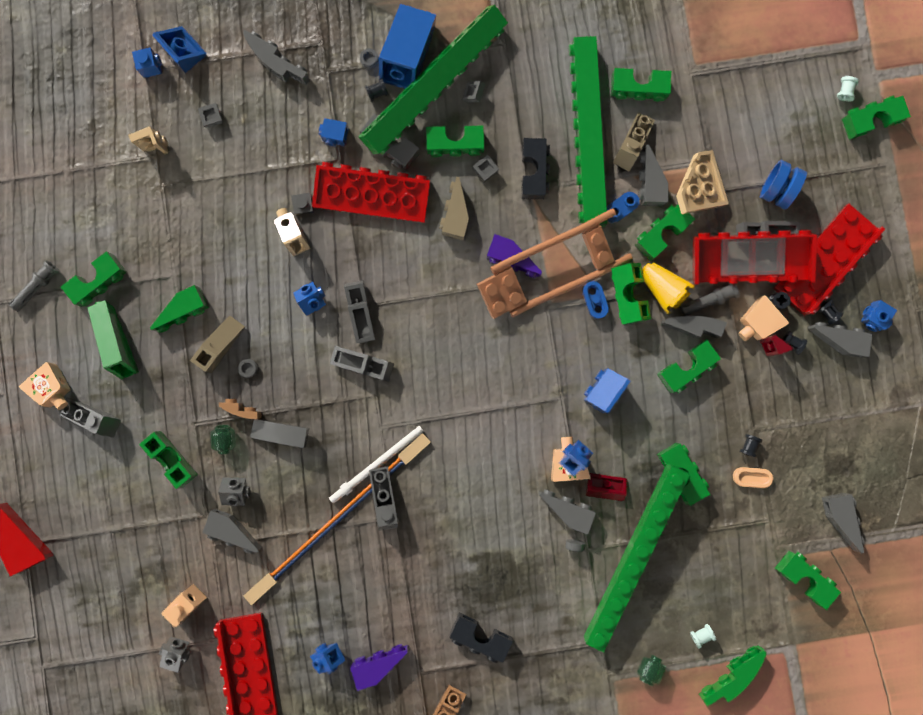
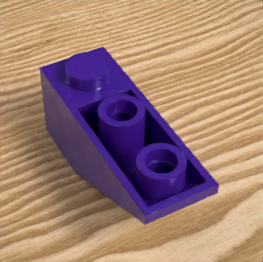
(503, 248)
(371, 670)

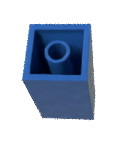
(406, 46)

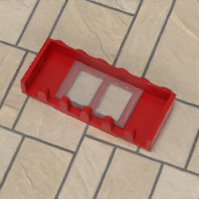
(754, 257)

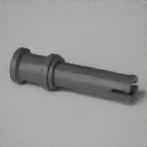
(38, 280)
(718, 297)

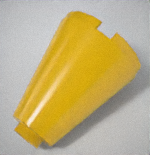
(666, 286)

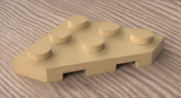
(702, 185)

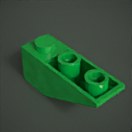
(183, 305)

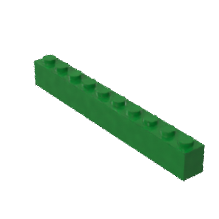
(433, 80)
(588, 128)
(635, 557)

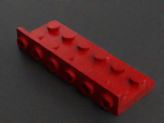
(371, 192)
(838, 251)
(246, 665)

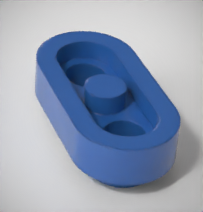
(623, 207)
(597, 299)

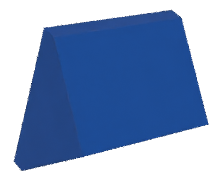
(180, 47)

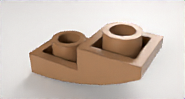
(237, 409)
(450, 702)

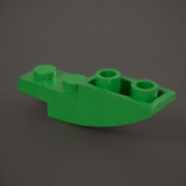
(741, 674)

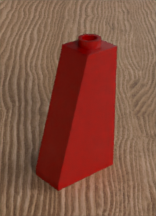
(18, 543)

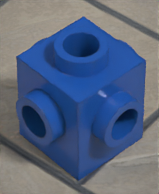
(310, 298)
(878, 316)
(576, 458)
(327, 658)

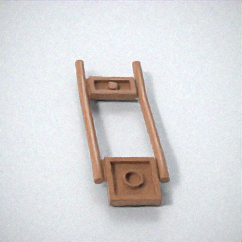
(504, 292)

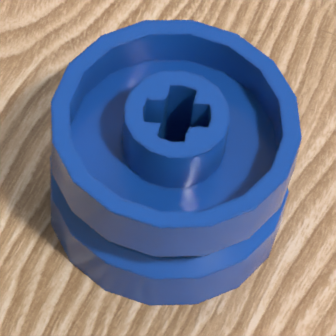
(783, 184)

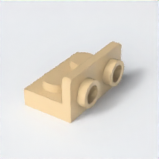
(149, 140)

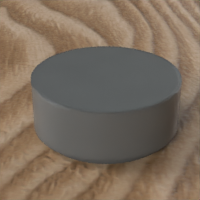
(369, 58)
(248, 368)
(575, 545)

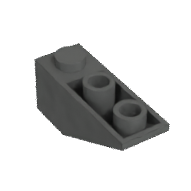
(654, 183)
(846, 342)
(91, 418)
(383, 498)
(842, 514)
(575, 516)
(227, 528)

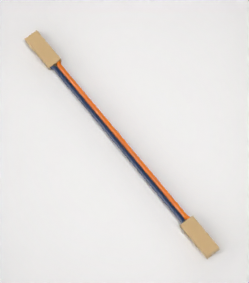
(269, 580)

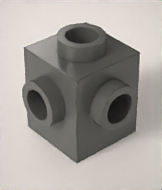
(234, 491)
(174, 654)

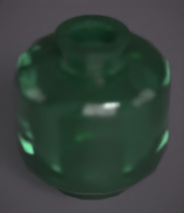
(223, 439)
(651, 670)

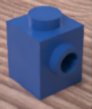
(147, 62)
(334, 132)

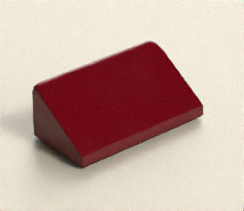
(774, 346)
(606, 487)

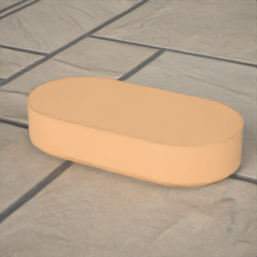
(752, 477)

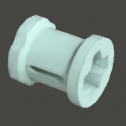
(847, 88)
(703, 636)

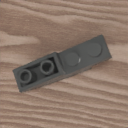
(271, 58)

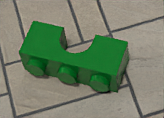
(624, 85)
(890, 112)
(439, 144)
(651, 243)
(107, 272)
(625, 279)
(703, 358)
(161, 449)
(695, 487)
(820, 591)

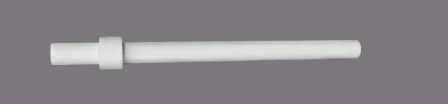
(347, 488)

